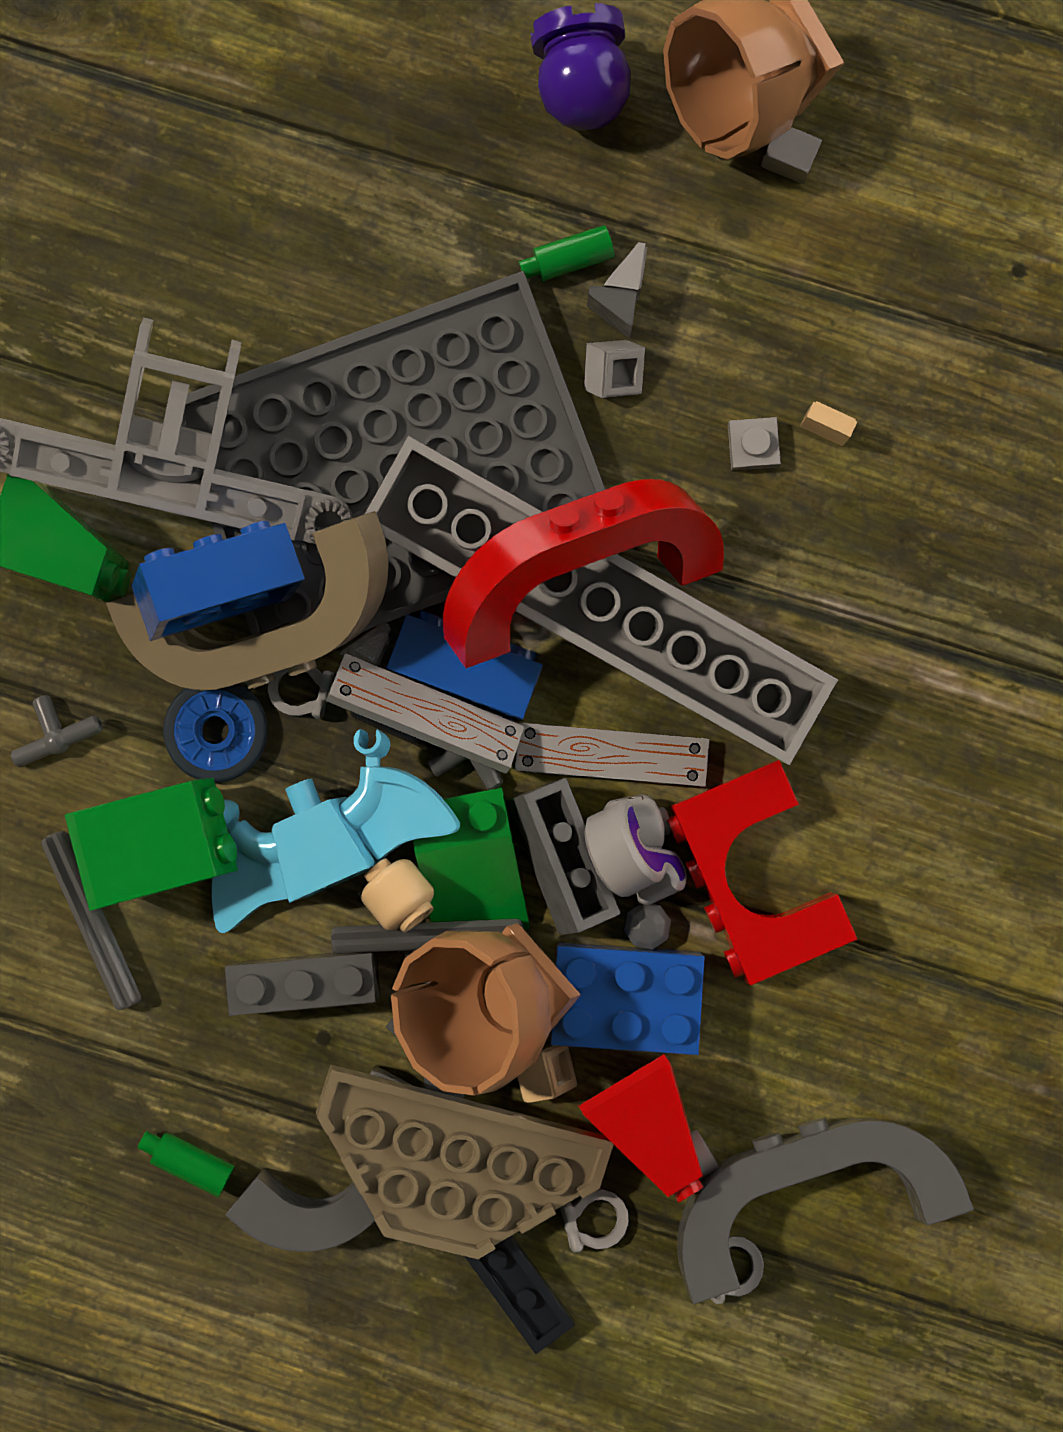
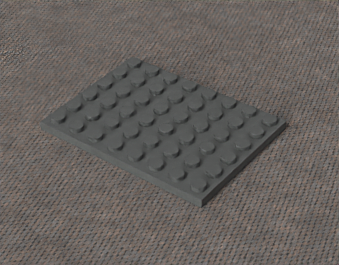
(454, 375)

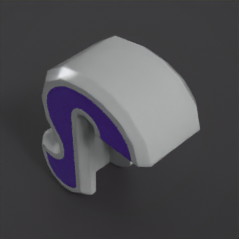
(625, 862)

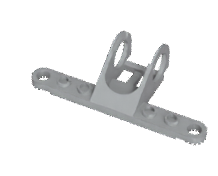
(162, 461)

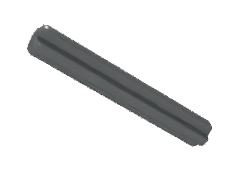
(91, 923)
(377, 939)

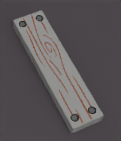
(425, 713)
(612, 754)

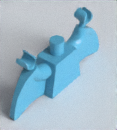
(328, 838)

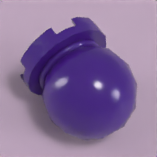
(583, 69)

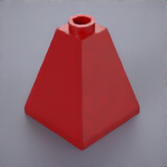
(650, 1127)

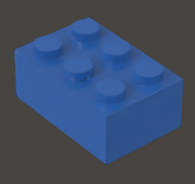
(216, 579)
(631, 998)

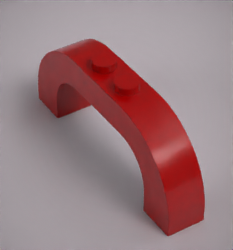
(568, 538)

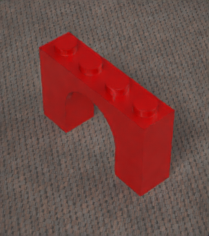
(757, 942)

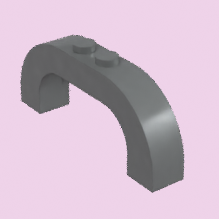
(776, 1163)
(303, 1223)

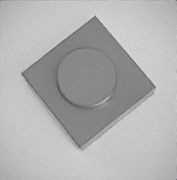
(754, 444)

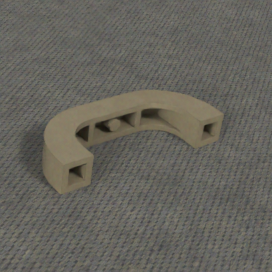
(355, 585)

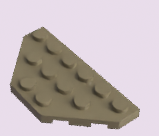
(454, 1167)

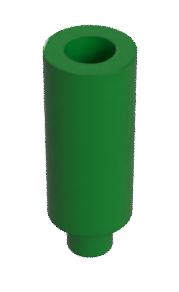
(569, 254)
(187, 1162)

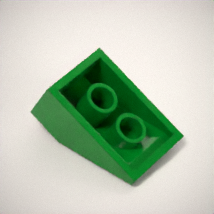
(475, 867)

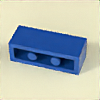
(497, 684)

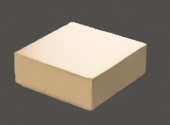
(828, 423)

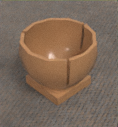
(745, 70)
(482, 1010)

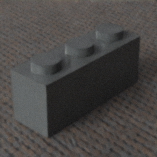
(559, 857)
(302, 982)

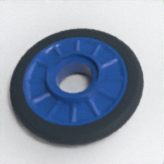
(223, 760)

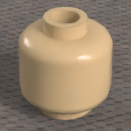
(397, 894)

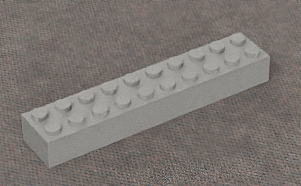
(612, 609)

